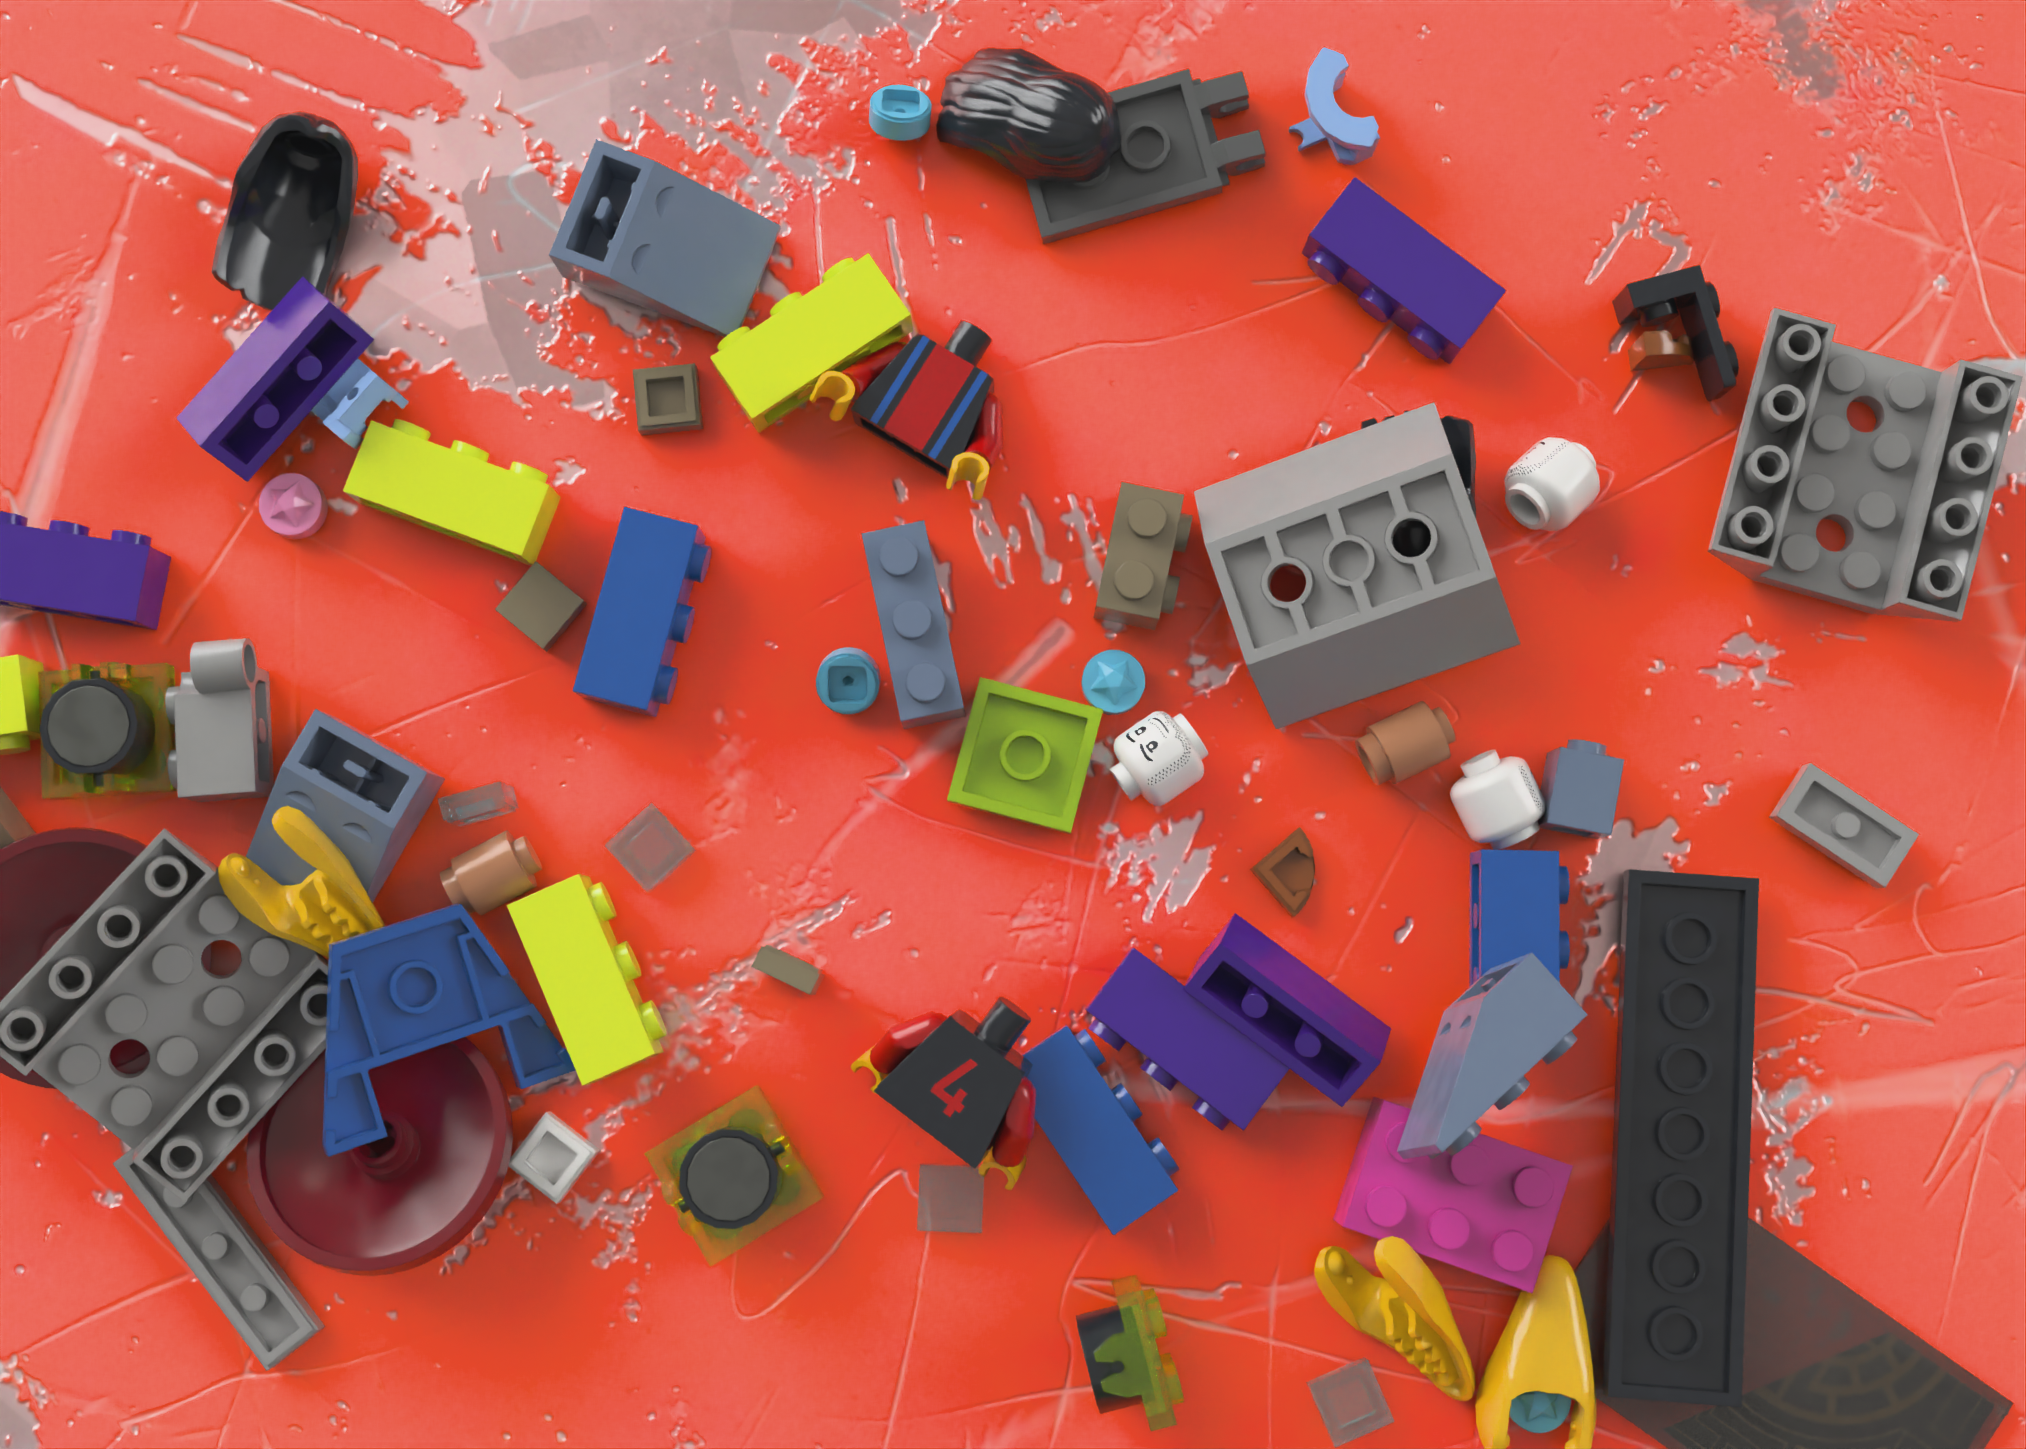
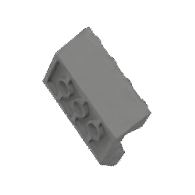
(1903, 494)
(1365, 608)
(214, 1041)

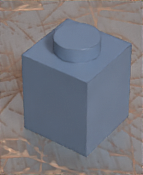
(1580, 789)

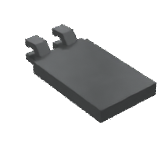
(1163, 156)

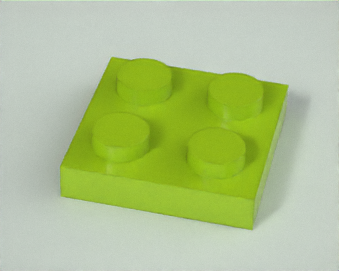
(1025, 755)

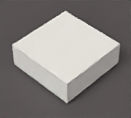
(553, 1157)

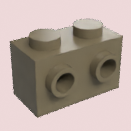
(1139, 556)

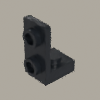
(1657, 301)

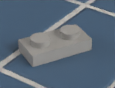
(1844, 826)

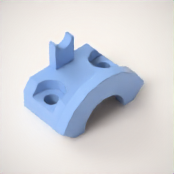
(1348, 136)
(353, 400)

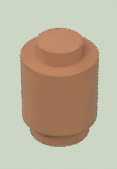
(1405, 743)
(491, 873)

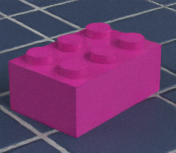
(1474, 1209)

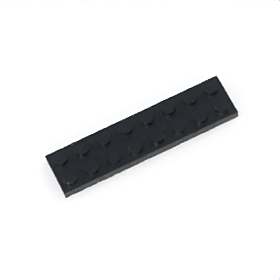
(1681, 1139)

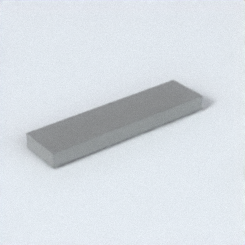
(229, 1263)

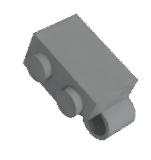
(221, 724)

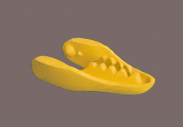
(313, 913)
(1400, 1311)
(1543, 1352)

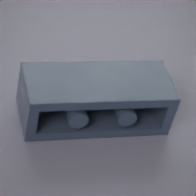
(913, 625)

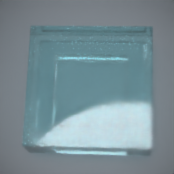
(478, 804)
(650, 847)
(950, 1198)
(1350, 1402)

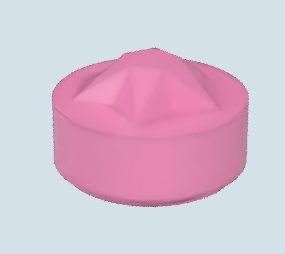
(293, 506)

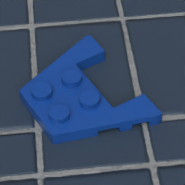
(411, 992)

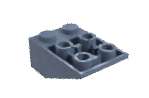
(662, 241)
(355, 792)
(1485, 1050)

